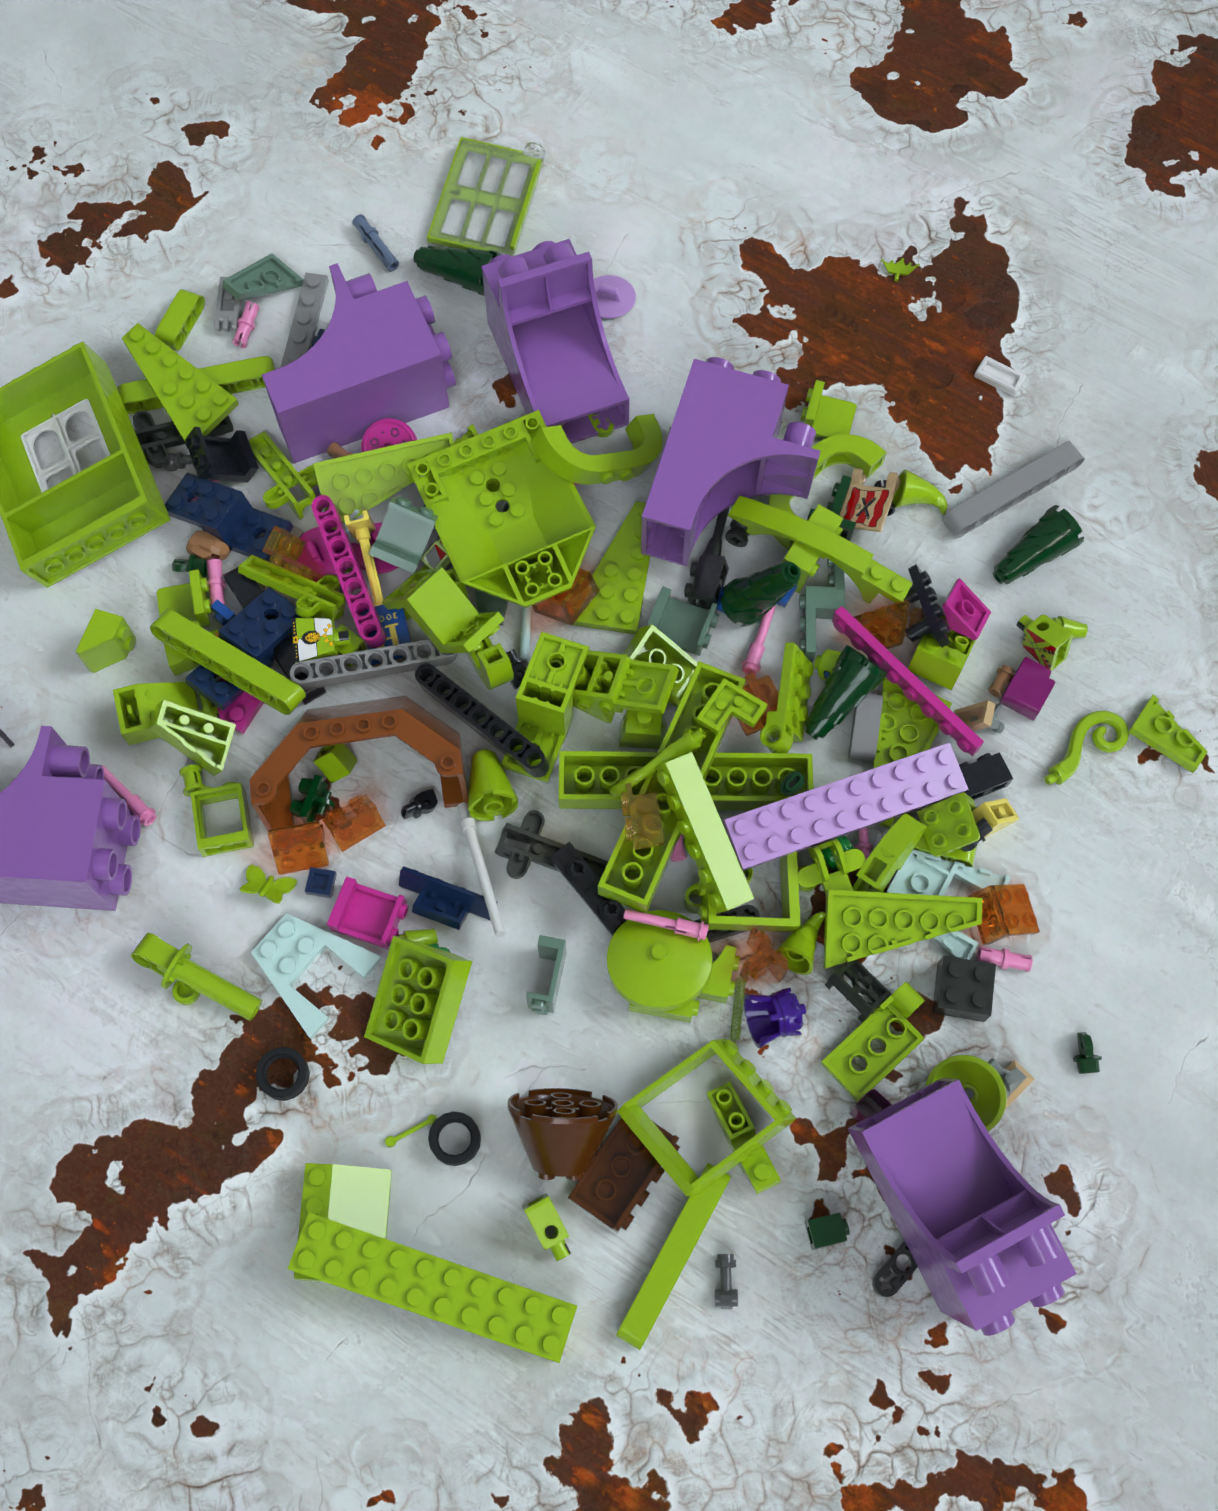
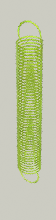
(737, 1033)

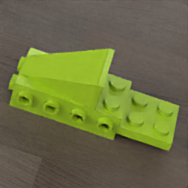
(618, 683)

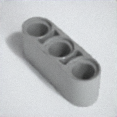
(866, 728)

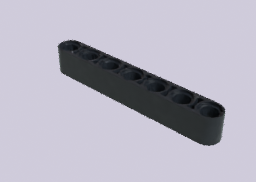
(246, 591)
(487, 728)

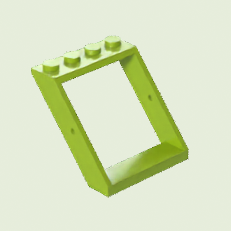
(664, 1151)

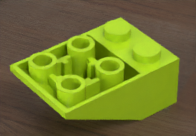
(940, 663)
(137, 705)

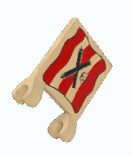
(869, 504)

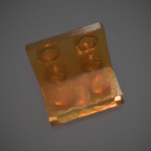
(1005, 912)

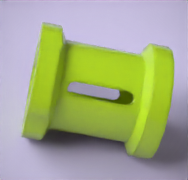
(192, 778)

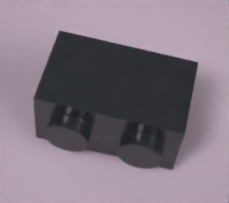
(986, 775)

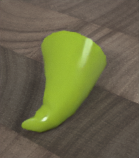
(918, 491)
(801, 945)

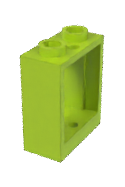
(225, 842)

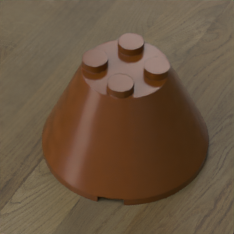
(561, 1129)

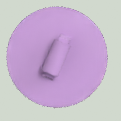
(614, 296)

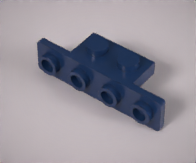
(442, 900)

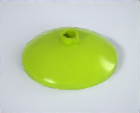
(982, 1079)

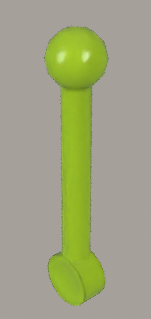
(391, 1141)

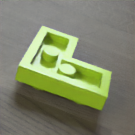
(729, 701)

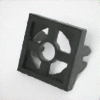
(874, 989)

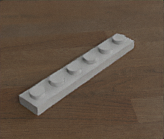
(305, 317)

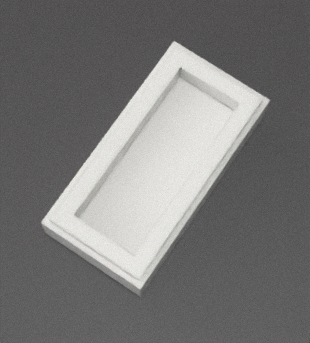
(1000, 376)

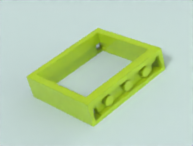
(790, 905)

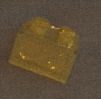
(286, 550)
(643, 819)

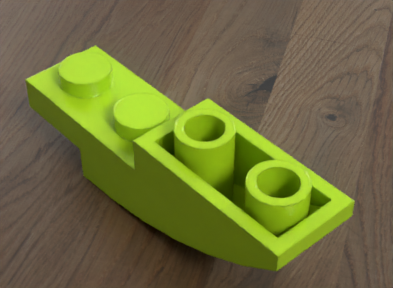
(889, 854)
(738, 1130)

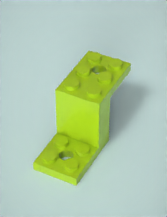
(443, 611)
(547, 699)

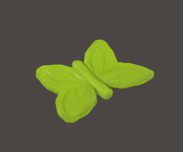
(272, 890)

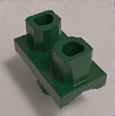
(315, 802)

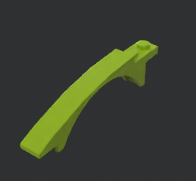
(855, 561)

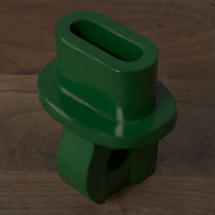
(193, 563)
(791, 783)
(1086, 1060)

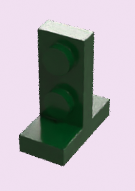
(840, 492)

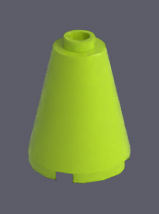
(489, 788)

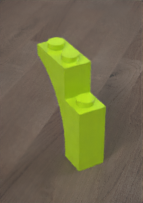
(716, 990)

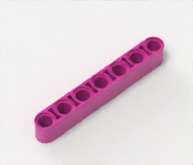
(353, 580)

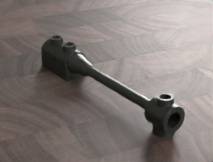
(710, 570)

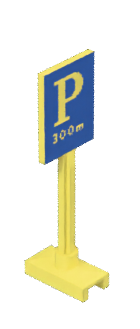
(393, 620)

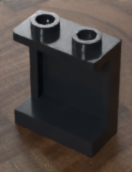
(222, 457)

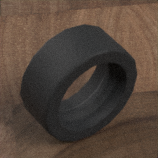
(273, 1055)
(439, 1124)

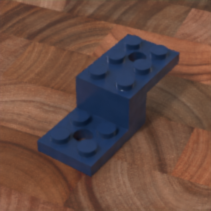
(224, 514)
(252, 635)

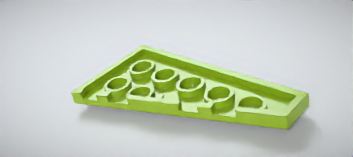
(181, 388)
(373, 475)
(620, 580)
(902, 729)
(877, 922)

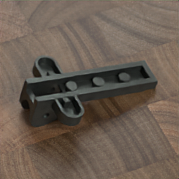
(156, 438)
(540, 847)

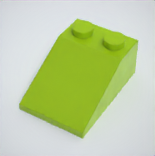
(654, 646)

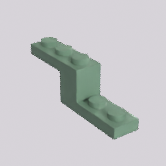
(820, 603)

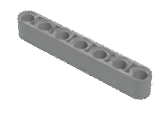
(1012, 489)
(364, 669)

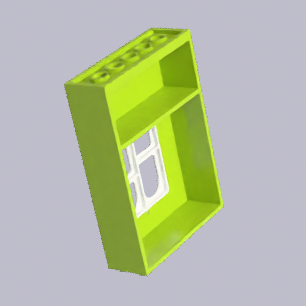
(95, 508)

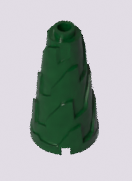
(455, 265)
(1045, 541)
(755, 595)
(843, 690)

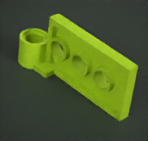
(793, 696)
(876, 1027)

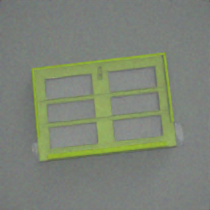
(486, 196)

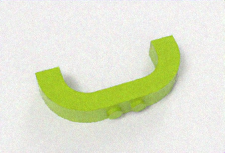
(837, 449)
(587, 469)
(489, 660)

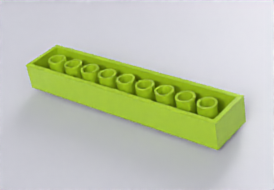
(733, 779)
(636, 874)
(433, 1287)

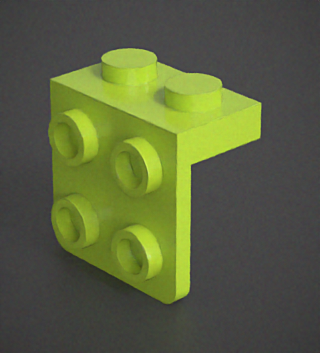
(827, 414)
(187, 599)
(950, 824)

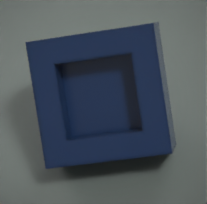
(320, 882)

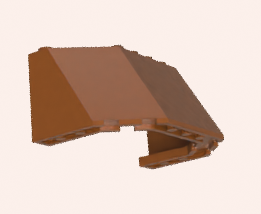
(354, 723)

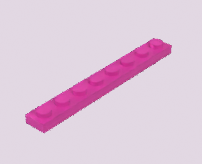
(912, 687)

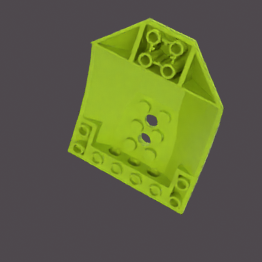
(513, 553)

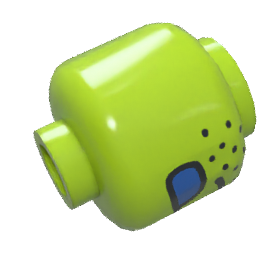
(826, 662)

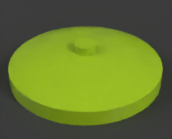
(656, 966)

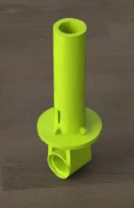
(176, 965)

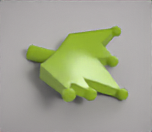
(899, 268)

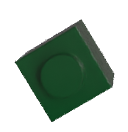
(827, 1231)

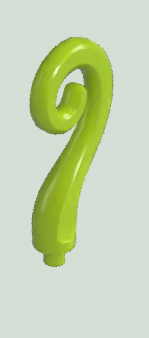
(686, 743)
(1068, 765)

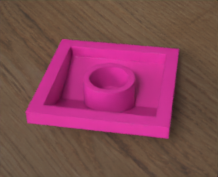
(965, 611)

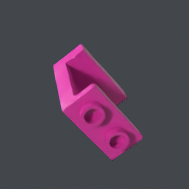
(367, 914)

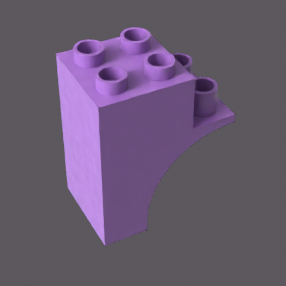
(554, 338)
(366, 367)
(723, 449)
(64, 832)
(963, 1208)

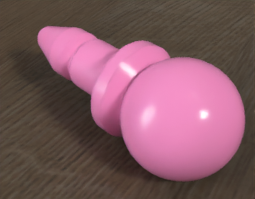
(864, 844)

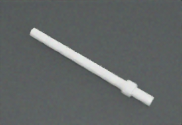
(469, 827)

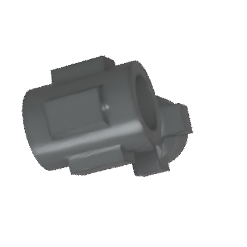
(726, 1296)

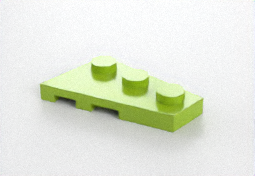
(1163, 734)

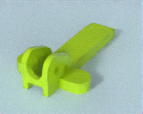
(283, 475)
(309, 593)
(818, 873)

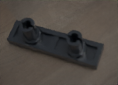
(933, 612)
(585, 883)

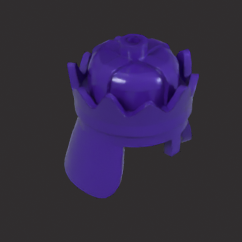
(773, 1016)

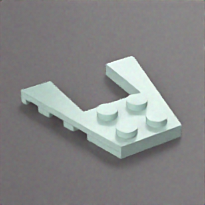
(931, 876)
(288, 953)

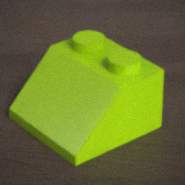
(105, 641)

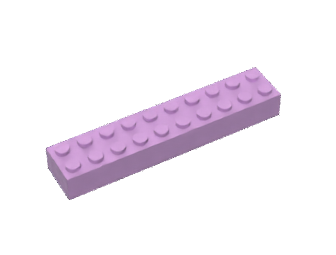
(844, 806)

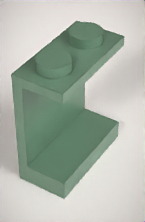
(404, 534)
(683, 623)
(555, 950)

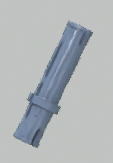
(371, 237)

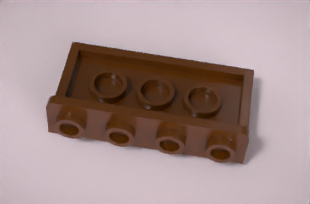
(619, 1177)

